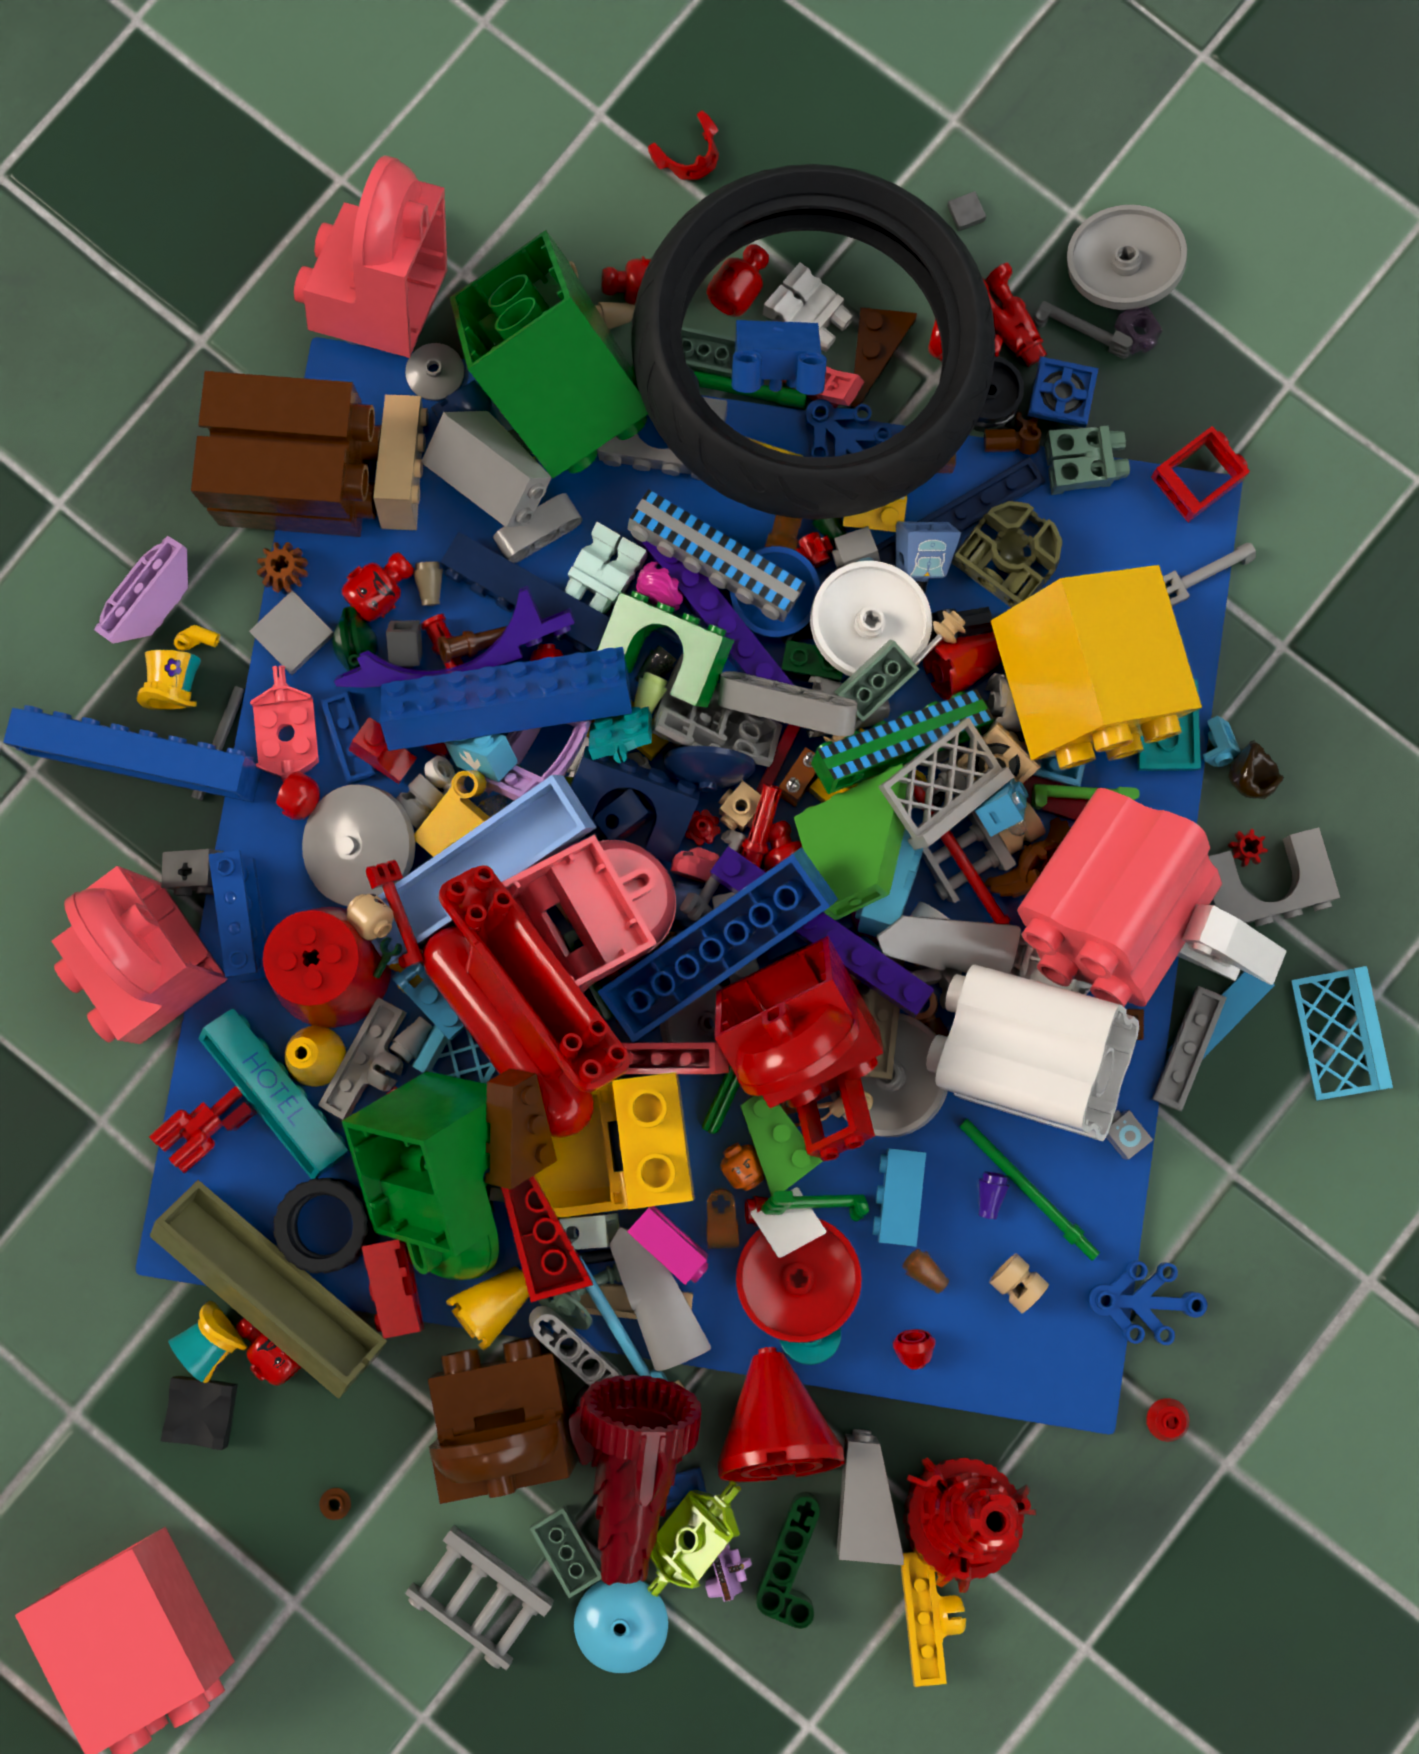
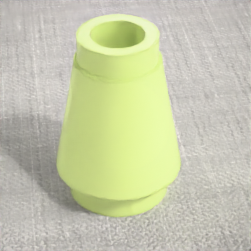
(650, 691)

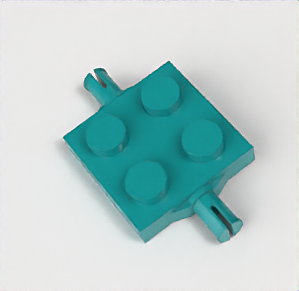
(620, 734)

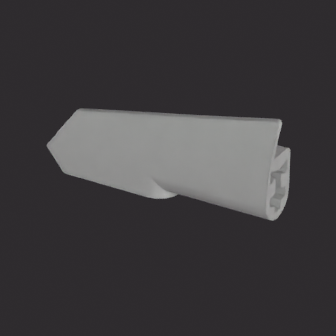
(951, 943)
(658, 1303)

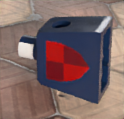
(632, 811)

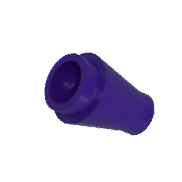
(992, 1193)

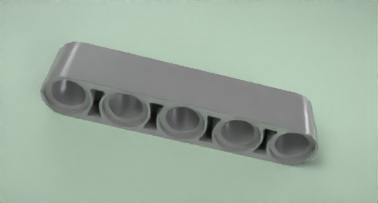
(787, 703)

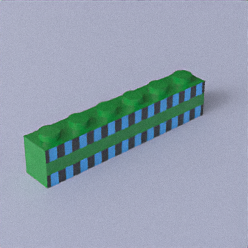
(896, 741)

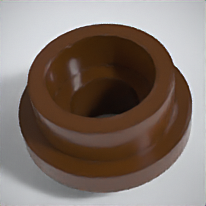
(344, 1499)

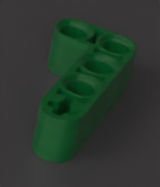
(793, 1556)

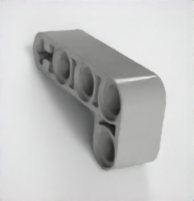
(576, 1354)

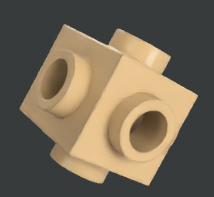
(744, 797)

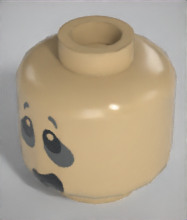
(370, 916)

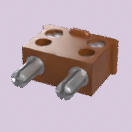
(798, 778)

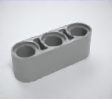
(549, 523)

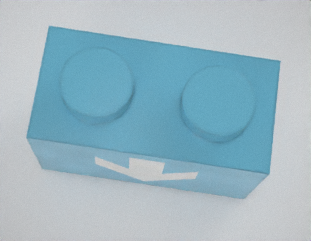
(487, 754)

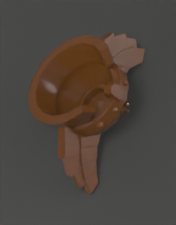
(1030, 864)

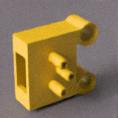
(453, 815)

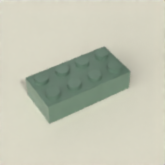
(708, 351)
(878, 679)
(566, 1551)

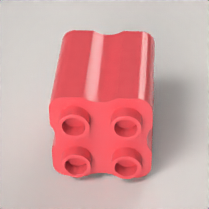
(1118, 898)

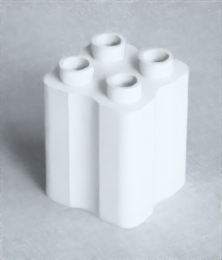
(1034, 1050)

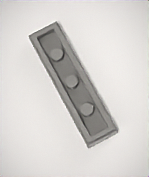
(1189, 1048)

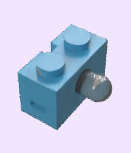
(1005, 809)

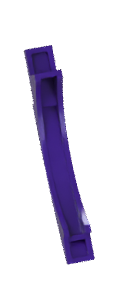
(523, 628)

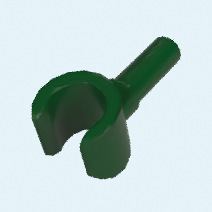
(386, 956)

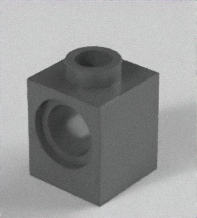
(404, 643)

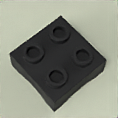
(199, 1412)

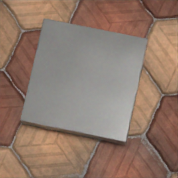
(292, 632)

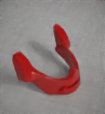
(703, 164)

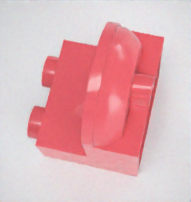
(379, 263)
(613, 898)
(133, 956)

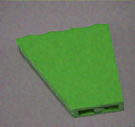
(855, 842)

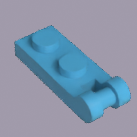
(429, 1000)

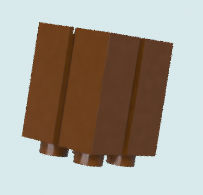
(285, 454)

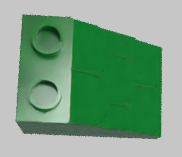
(547, 357)

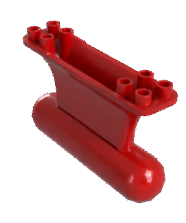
(521, 999)

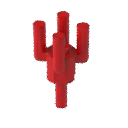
(195, 1128)

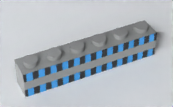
(715, 556)

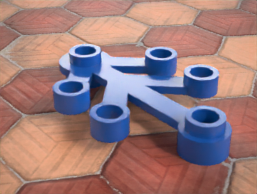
(844, 438)
(1142, 1302)

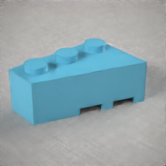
(884, 912)

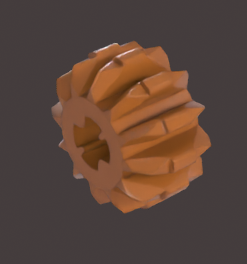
(286, 576)

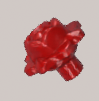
(703, 827)

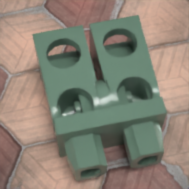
(1084, 458)

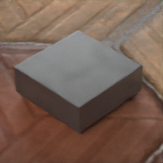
(966, 211)

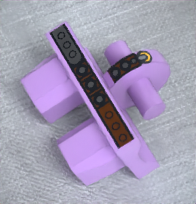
(729, 1573)

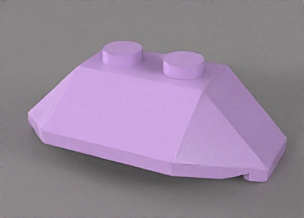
(146, 594)

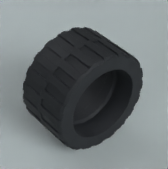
(287, 1231)

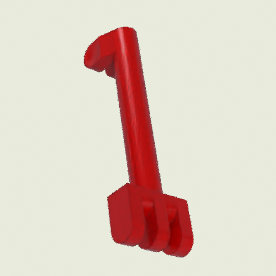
(385, 876)

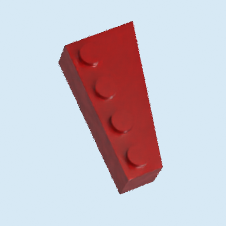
(543, 1246)

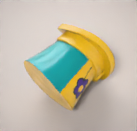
(168, 680)
(206, 1342)

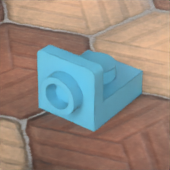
(1224, 742)

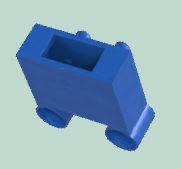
(778, 353)

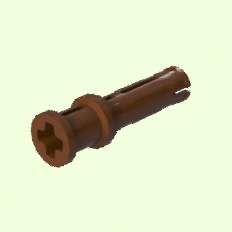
(467, 643)

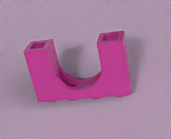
(670, 1245)

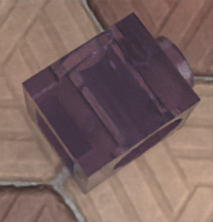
(1143, 318)

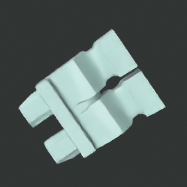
(600, 576)

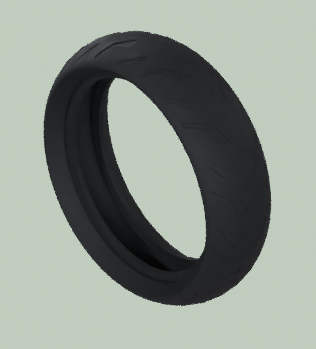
(838, 203)

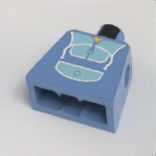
(925, 549)

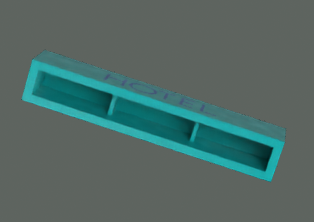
(273, 1093)

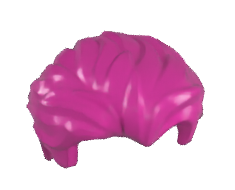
(659, 586)

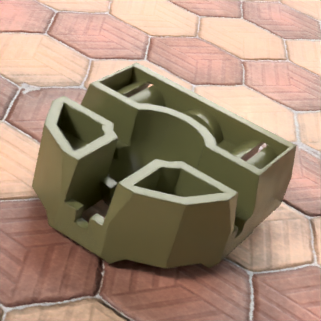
(1010, 541)

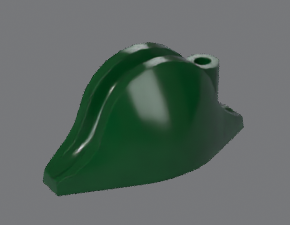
(352, 637)

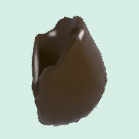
(1254, 772)

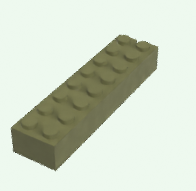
(267, 1289)

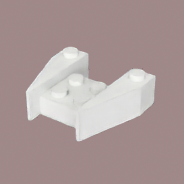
(1229, 944)

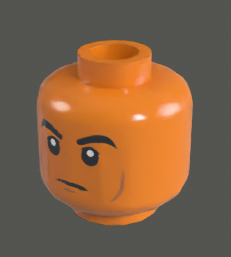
(742, 1167)

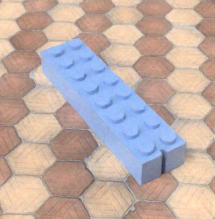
(508, 842)

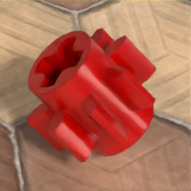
(815, 549)
(1256, 843)

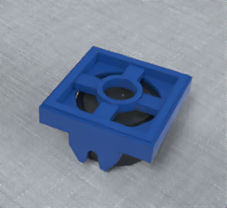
(1062, 394)

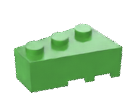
(777, 1144)

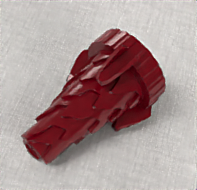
(635, 1438)

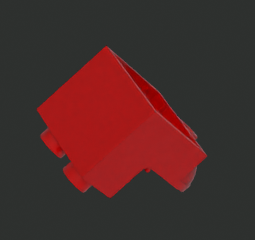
(796, 1027)

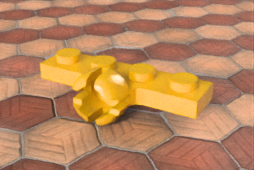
(928, 1621)

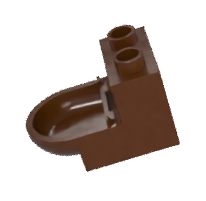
(500, 1422)

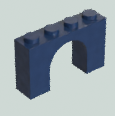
(672, 798)

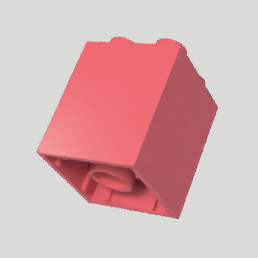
(128, 1647)

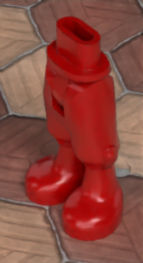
(1013, 321)

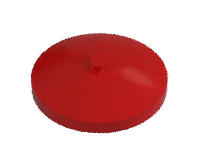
(802, 1292)

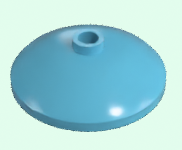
(626, 1604)

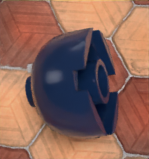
(467, 398)

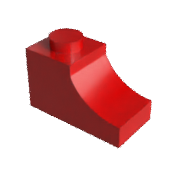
(372, 748)

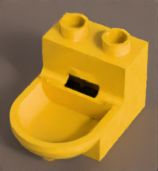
(650, 1145)

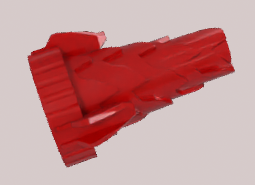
(949, 1516)

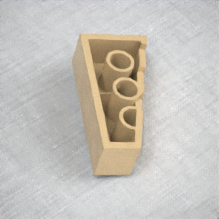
(400, 462)

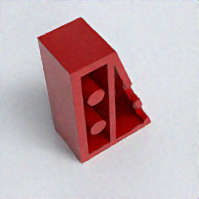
(393, 1288)

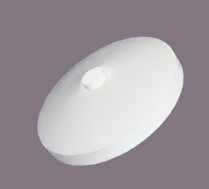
(864, 609)

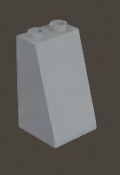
(487, 466)
(866, 1509)

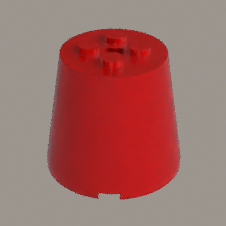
(342, 983)

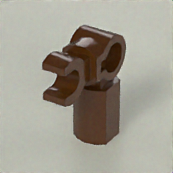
(1007, 440)

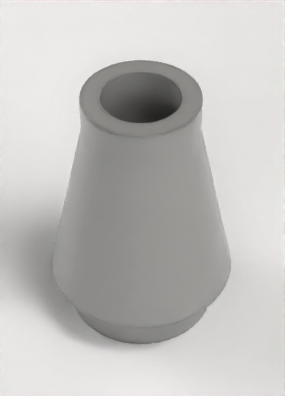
(410, 1041)

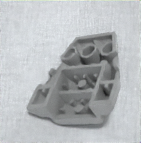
(714, 726)

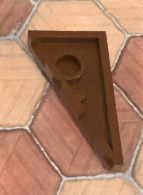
(878, 338)

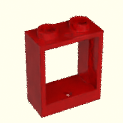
(1178, 492)
(857, 1115)

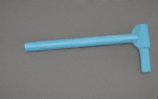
(619, 1331)

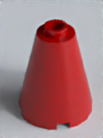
(961, 663)

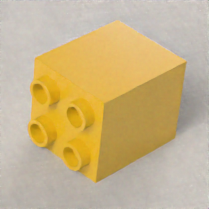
(1096, 666)

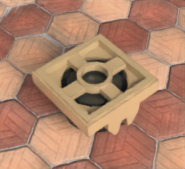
(1008, 753)

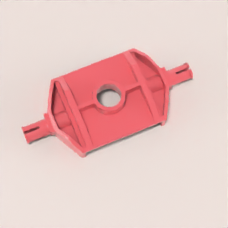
(280, 708)

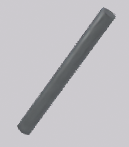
(225, 726)

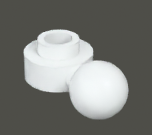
(439, 773)

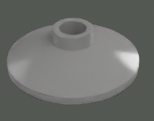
(437, 384)

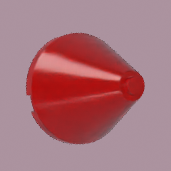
(776, 1427)

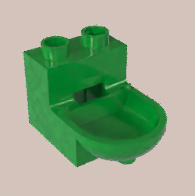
(435, 1205)

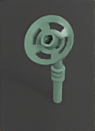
(569, 1303)

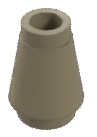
(428, 581)

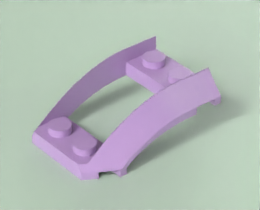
(519, 780)

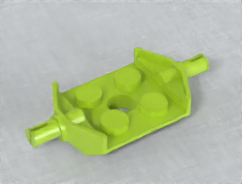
(712, 1524)

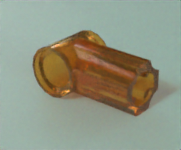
(784, 532)

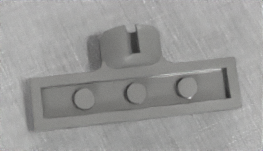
(366, 1061)

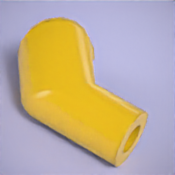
(195, 635)

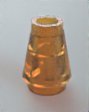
(925, 1271)

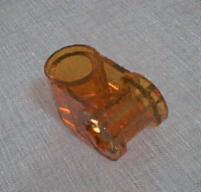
(722, 1225)

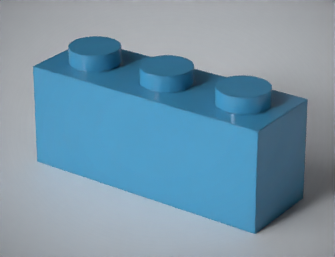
(899, 1197)

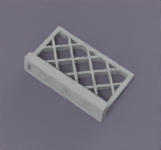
(954, 808)

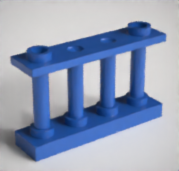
(239, 915)

